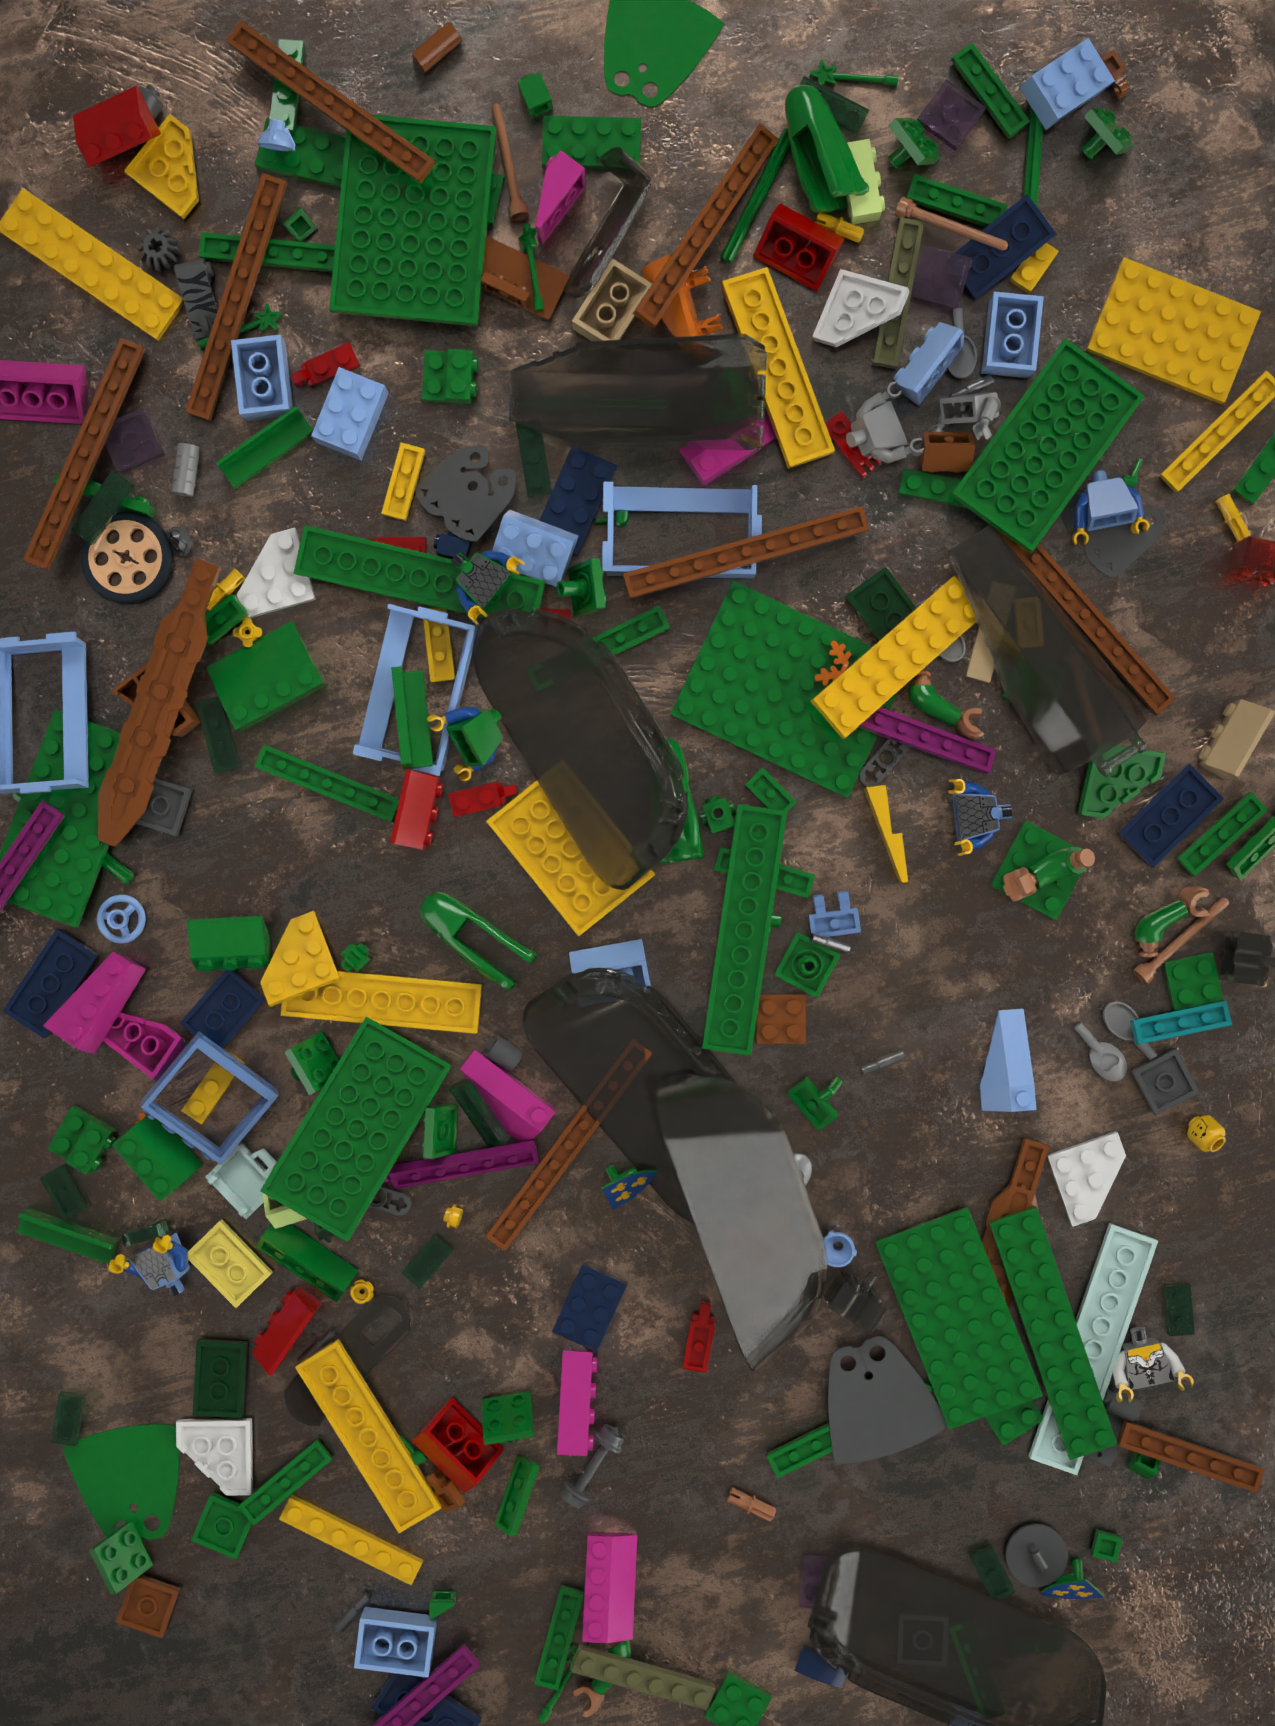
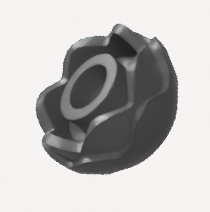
(180, 540)

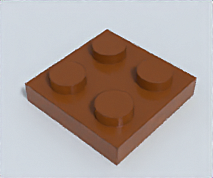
(781, 1019)
(148, 1605)

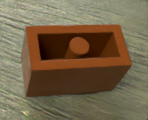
(947, 451)

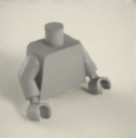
(969, 408)
(879, 430)

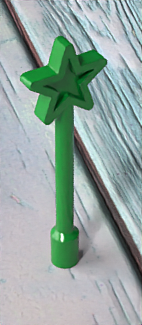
(827, 75)
(529, 242)
(265, 320)
(547, 1710)

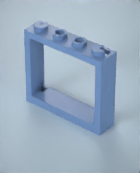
(191, 1136)

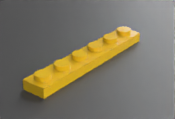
(1219, 432)
(351, 1539)

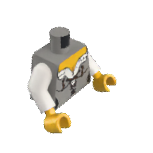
(1146, 1364)

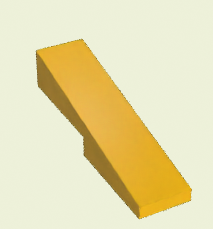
(894, 844)

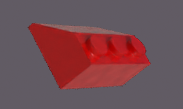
(114, 126)
(798, 247)
(416, 810)
(284, 1329)
(457, 1445)

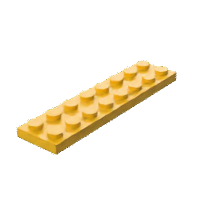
(90, 264)
(788, 389)
(896, 658)
(392, 1002)
(368, 1435)

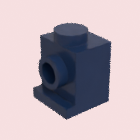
(450, 544)

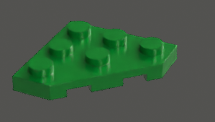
(1105, 793)

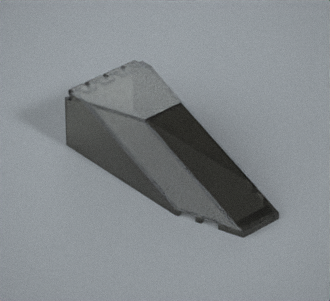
(647, 393)

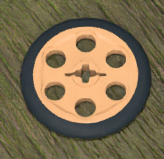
(156, 573)

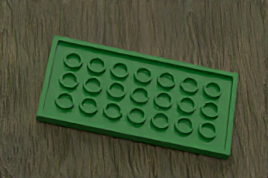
(1047, 446)
(71, 859)
(356, 1129)
(958, 1318)

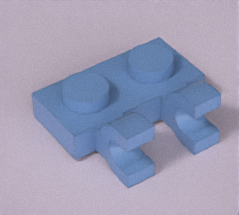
(834, 922)

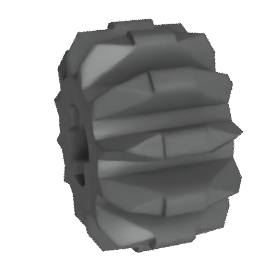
(165, 255)

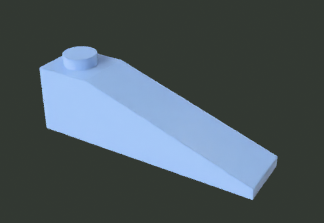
(1008, 1071)

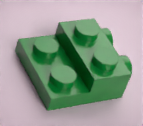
(449, 376)
(82, 1140)

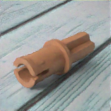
(751, 1504)

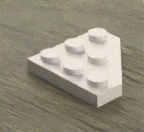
(857, 306)
(271, 580)
(1086, 1175)
(220, 1450)

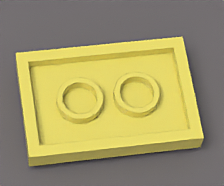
(228, 1263)

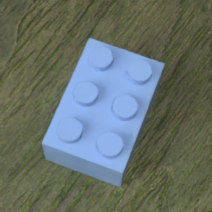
(1067, 83)
(1012, 335)
(262, 377)
(350, 413)
(538, 544)
(395, 1642)

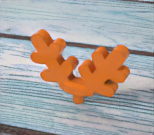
(842, 659)

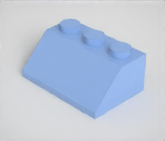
(929, 362)
(623, 956)

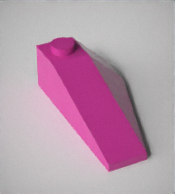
(711, 463)
(144, 1043)
(512, 1102)

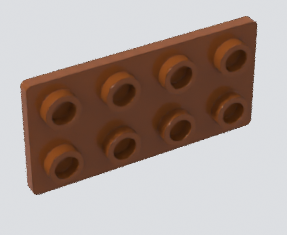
(509, 277)

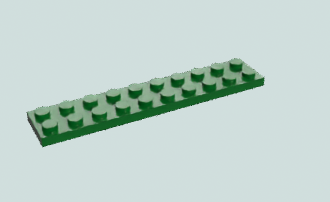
(320, 160)
(400, 572)
(744, 929)
(1052, 1333)

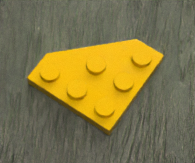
(168, 167)
(299, 962)

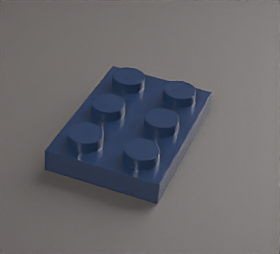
(224, 1009)
(589, 1307)

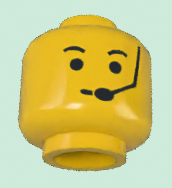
(1206, 1133)

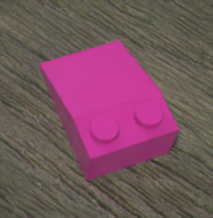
(561, 188)

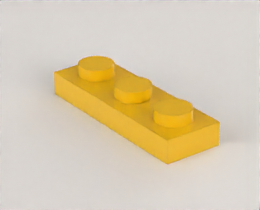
(403, 481)
(439, 650)
(209, 1092)

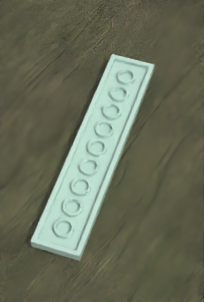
(1102, 1325)

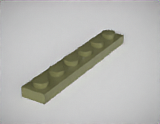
(901, 273)
(642, 1677)

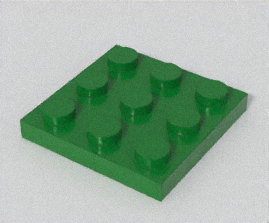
(1027, 849)

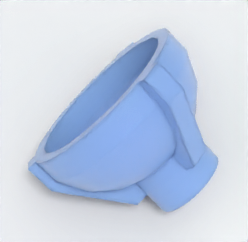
(277, 137)
(839, 1256)

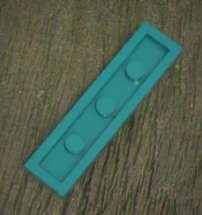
(1180, 1022)

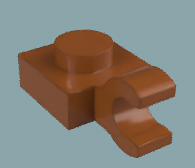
(1117, 71)
(445, 1492)

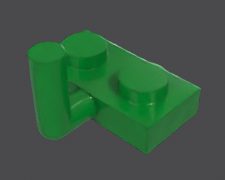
(815, 1103)

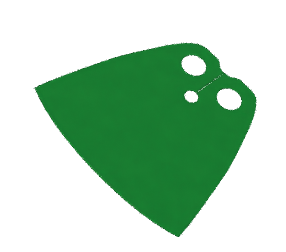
(662, 35)
(126, 1469)

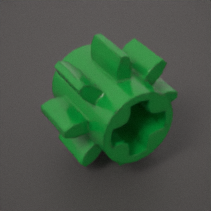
(355, 957)

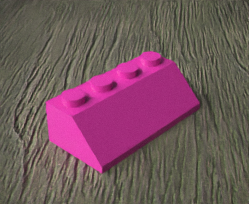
(43, 392)
(609, 1587)

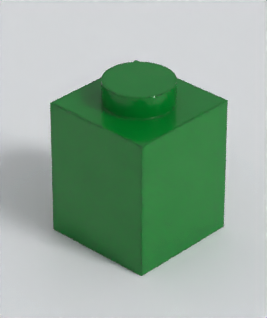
(535, 95)

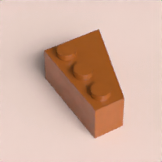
(186, 718)

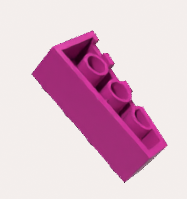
(575, 1403)

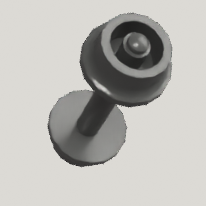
(575, 1492)

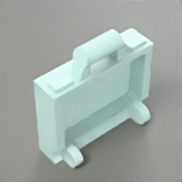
(242, 1178)

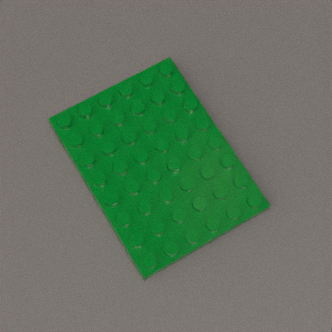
(411, 244)
(758, 688)

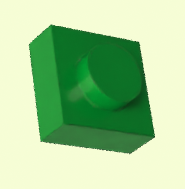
(1106, 1546)

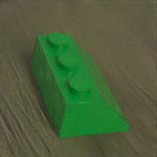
(229, 943)
(157, 1156)

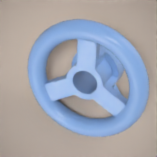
(111, 918)

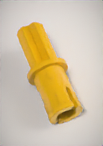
(840, 227)
(1233, 517)
(225, 588)

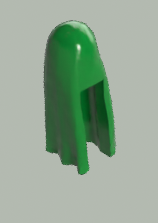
(821, 153)
(690, 842)
(448, 917)

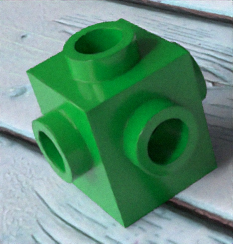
(717, 824)

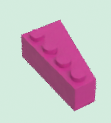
(96, 1003)

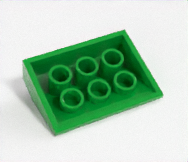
(265, 677)

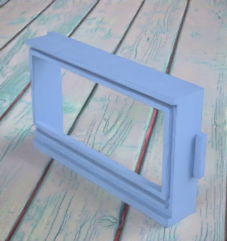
(678, 500)
(382, 692)
(74, 711)

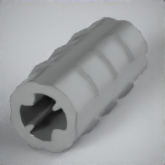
(185, 470)

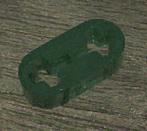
(145, 1233)

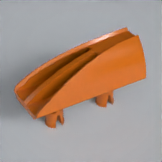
(681, 313)

